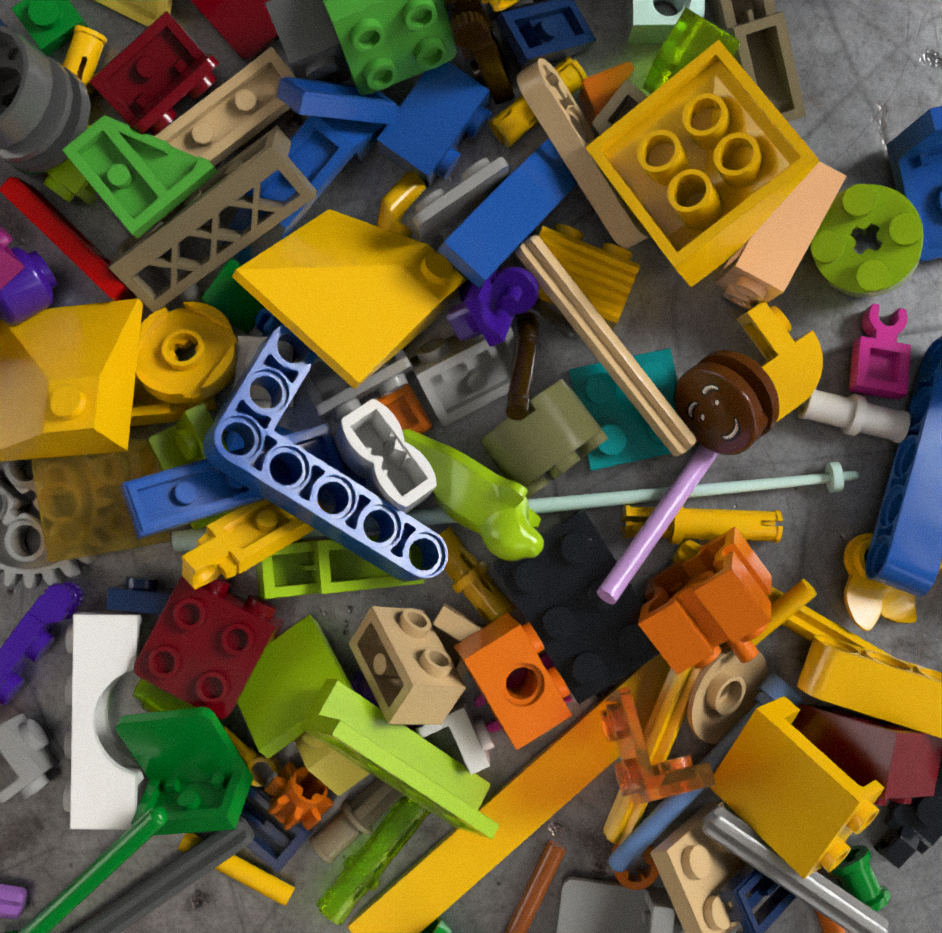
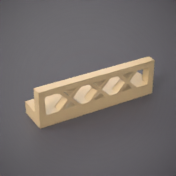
(231, 111)

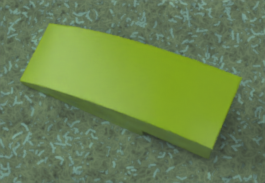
(323, 569)

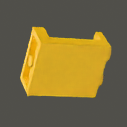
(793, 791)

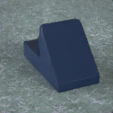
(544, 31)

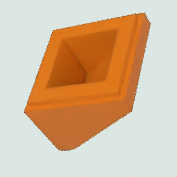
(600, 88)

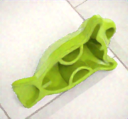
(481, 500)

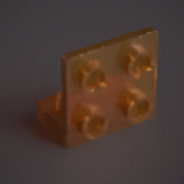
(635, 772)

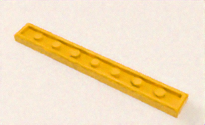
(517, 807)

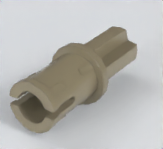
(354, 819)

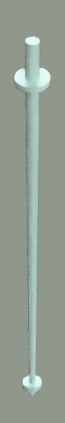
(833, 478)

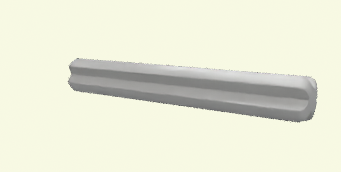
(814, 890)

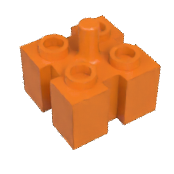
(708, 602)

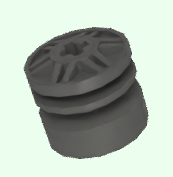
(39, 105)

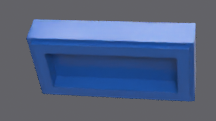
(336, 101)

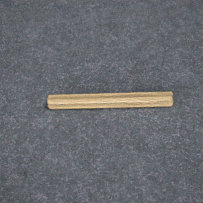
(605, 345)

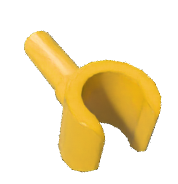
(251, 758)

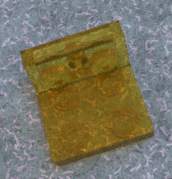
(84, 503)

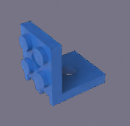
(918, 175)

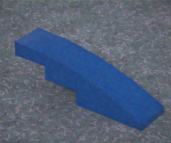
(509, 214)

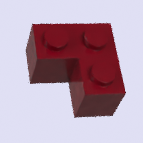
(874, 749)

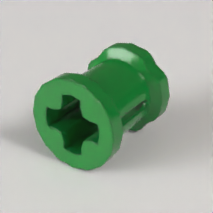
(858, 879)

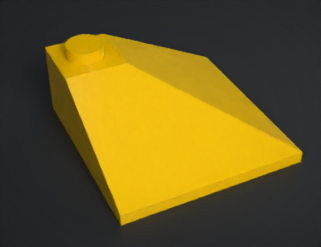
(703, 162)
(351, 290)
(69, 380)

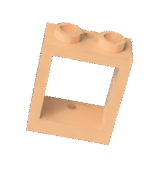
(775, 250)

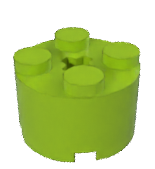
(860, 211)

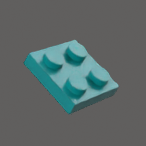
(627, 430)

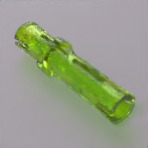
(364, 869)

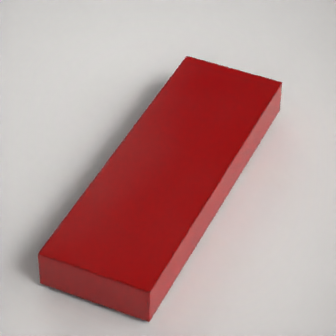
(65, 236)

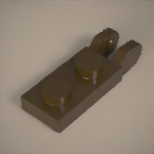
(480, 47)

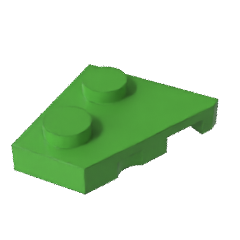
(136, 172)

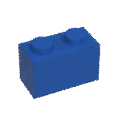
(435, 122)

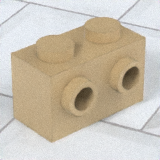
(406, 666)

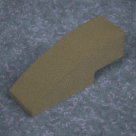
(763, 50)

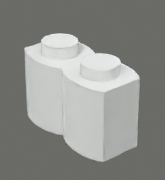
(375, 449)

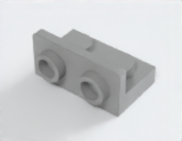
(463, 374)

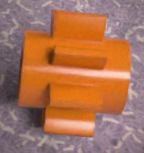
(297, 797)

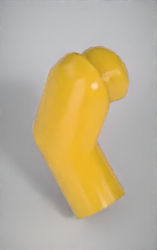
(397, 201)

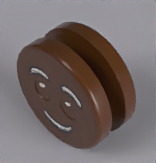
(727, 402)

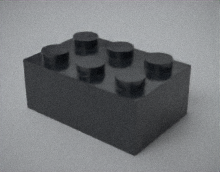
(558, 596)

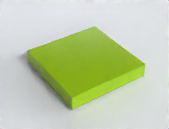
(287, 685)

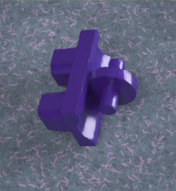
(493, 305)

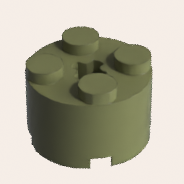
(544, 439)

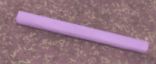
(656, 525)

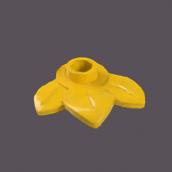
(869, 599)

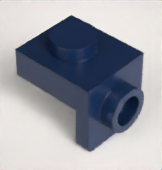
(138, 595)

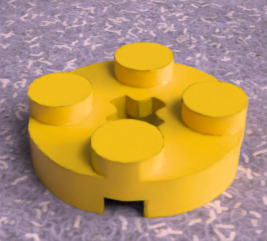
(193, 379)

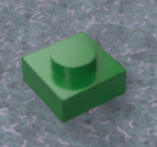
(49, 22)

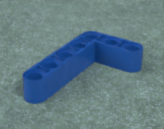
(308, 472)
(909, 525)

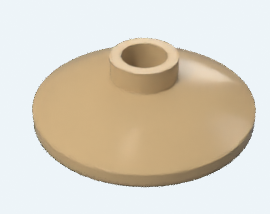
(724, 695)

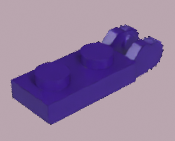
(32, 634)

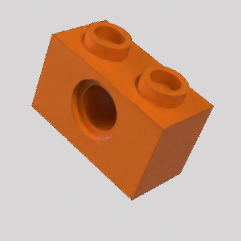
(522, 710)

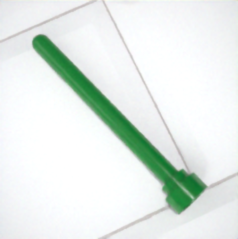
(97, 871)

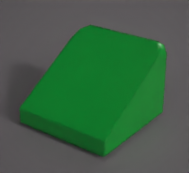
(233, 299)

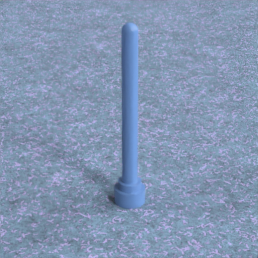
(671, 807)

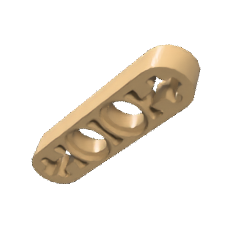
(570, 135)

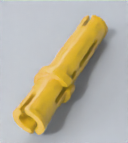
(708, 523)

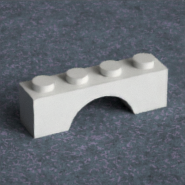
(104, 778)

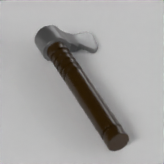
(529, 324)

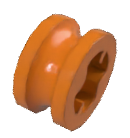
(643, 878)

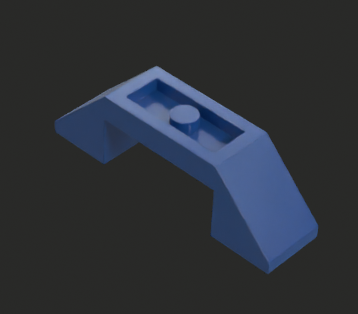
(320, 153)

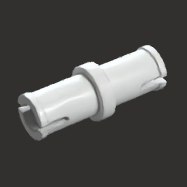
(855, 415)

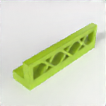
(399, 757)

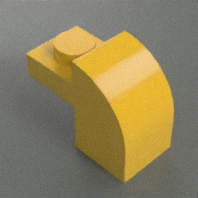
(790, 363)

